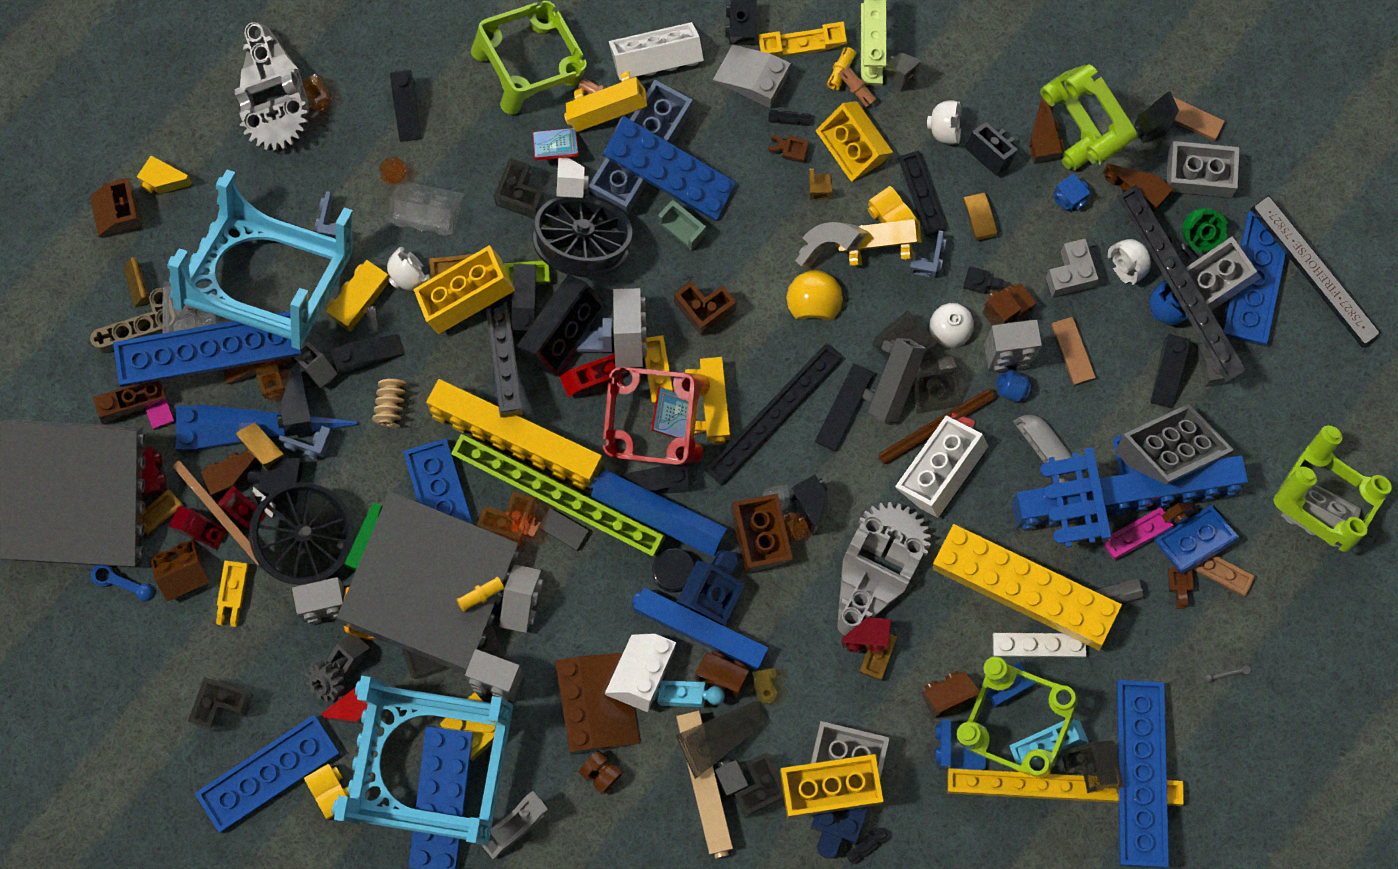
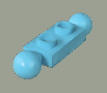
(688, 694)

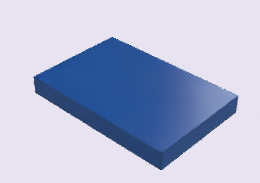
(1196, 539)

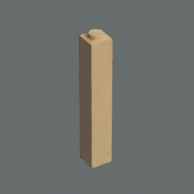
(708, 799)

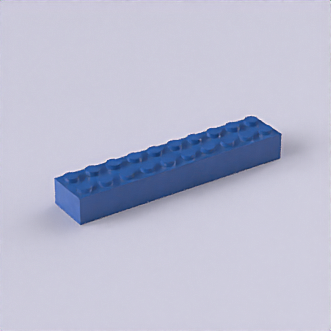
(1138, 493)

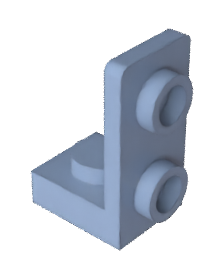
(321, 223)
(925, 268)
(598, 340)
(321, 442)

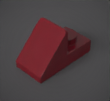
(239, 507)

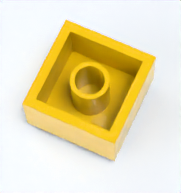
(483, 733)

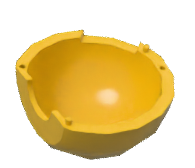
(814, 296)

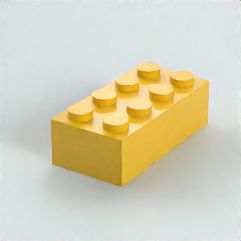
(463, 289)
(831, 786)

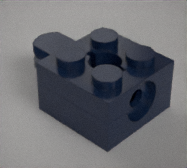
(722, 588)
(836, 828)

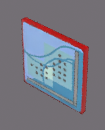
(555, 144)
(669, 414)

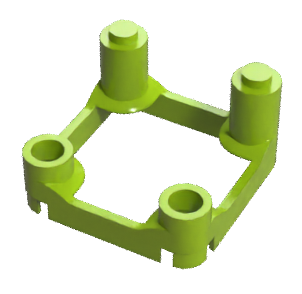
(515, 87)
(1092, 145)
(1300, 480)
(1000, 677)

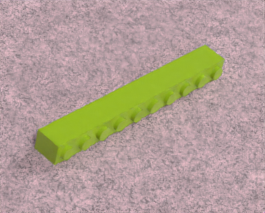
(558, 495)

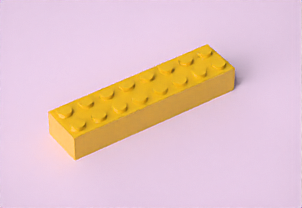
(514, 434)
(1026, 587)

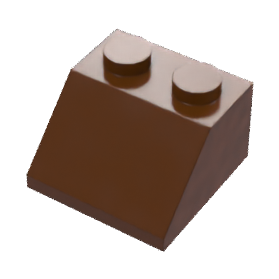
(722, 673)
(949, 694)

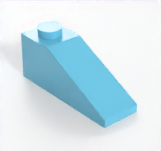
(1046, 740)

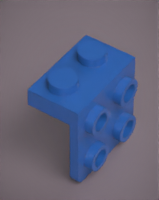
(951, 752)

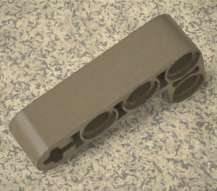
(132, 325)

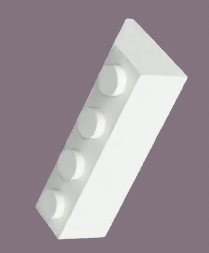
(657, 50)
(942, 466)

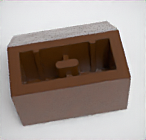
(115, 208)
(179, 570)

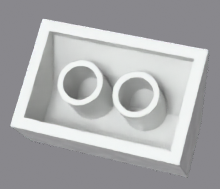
(641, 670)

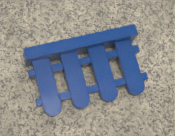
(1081, 509)

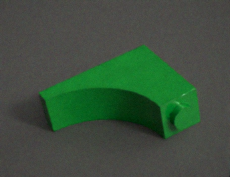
(363, 537)

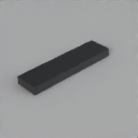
(922, 193)
(844, 407)

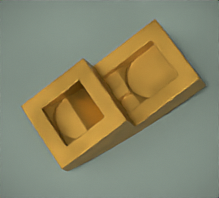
(980, 216)

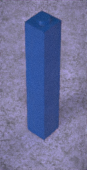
(657, 512)
(699, 629)

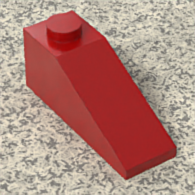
(588, 375)

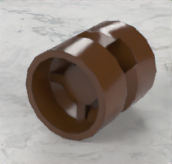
(600, 772)

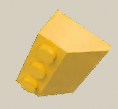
(853, 140)

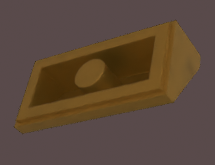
(136, 283)
(259, 445)

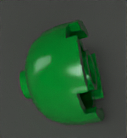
(1204, 229)

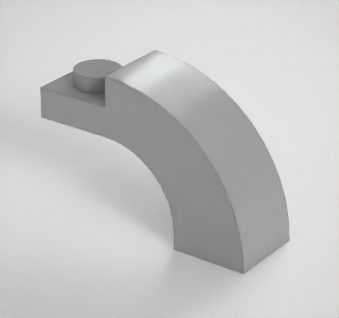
(825, 234)
(515, 825)

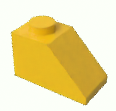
(161, 177)

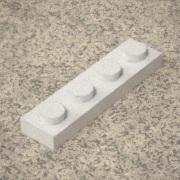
(1037, 645)

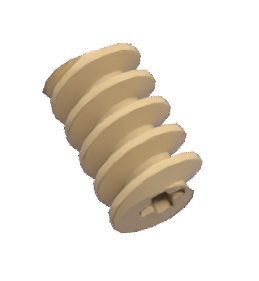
(388, 401)

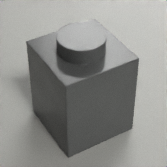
(730, 777)

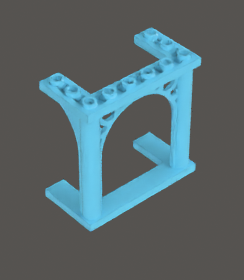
(239, 214)
(380, 697)

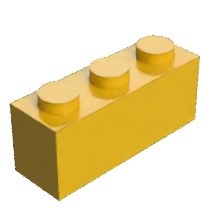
(357, 294)

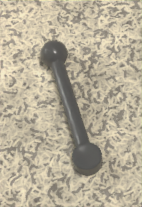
(1245, 670)

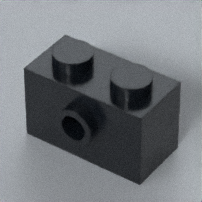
(742, 22)

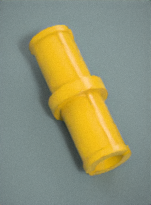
(845, 59)
(480, 594)

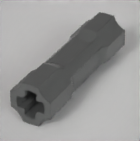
(1123, 592)

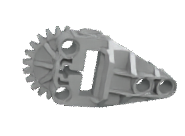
(265, 74)
(870, 582)

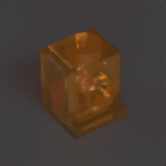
(312, 86)
(268, 375)

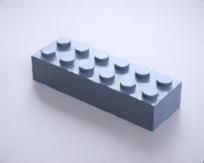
(664, 117)

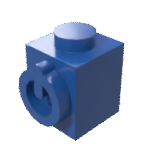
(1071, 193)

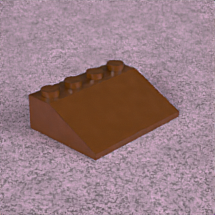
(591, 716)

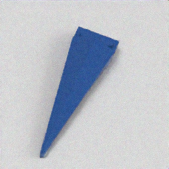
(215, 426)

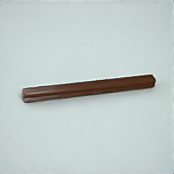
(926, 432)

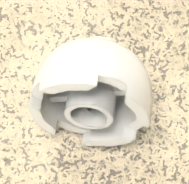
(946, 122)
(1131, 260)
(405, 270)
(951, 325)

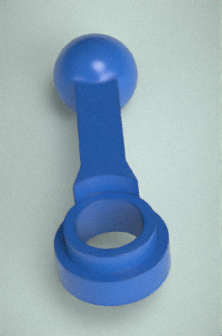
(144, 591)

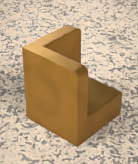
(819, 186)

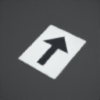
(257, 497)

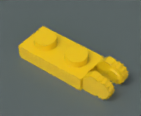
(231, 591)

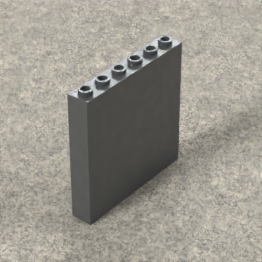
(71, 492)
(416, 572)

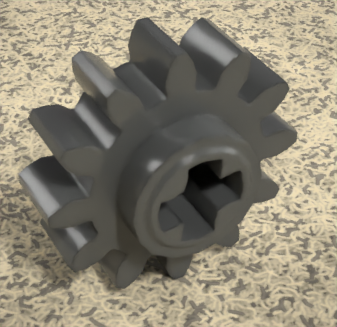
(324, 681)

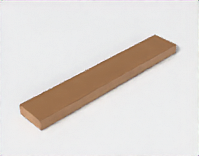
(214, 508)

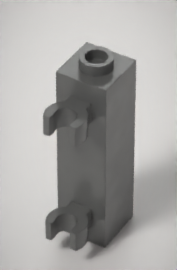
(895, 380)

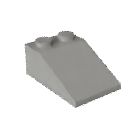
(753, 74)

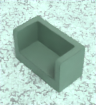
(682, 225)

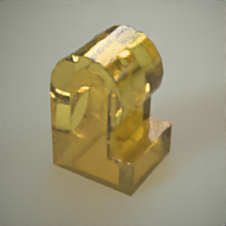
(763, 686)

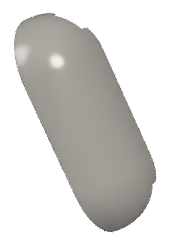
(1044, 441)

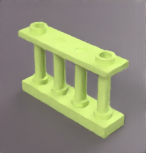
(873, 41)

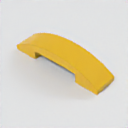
(803, 42)

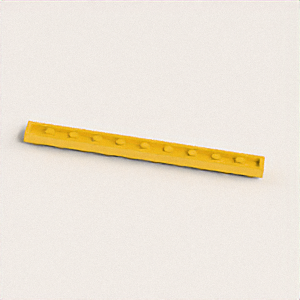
(1024, 786)

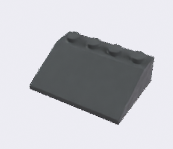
(1172, 445)

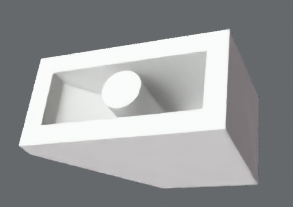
(570, 178)

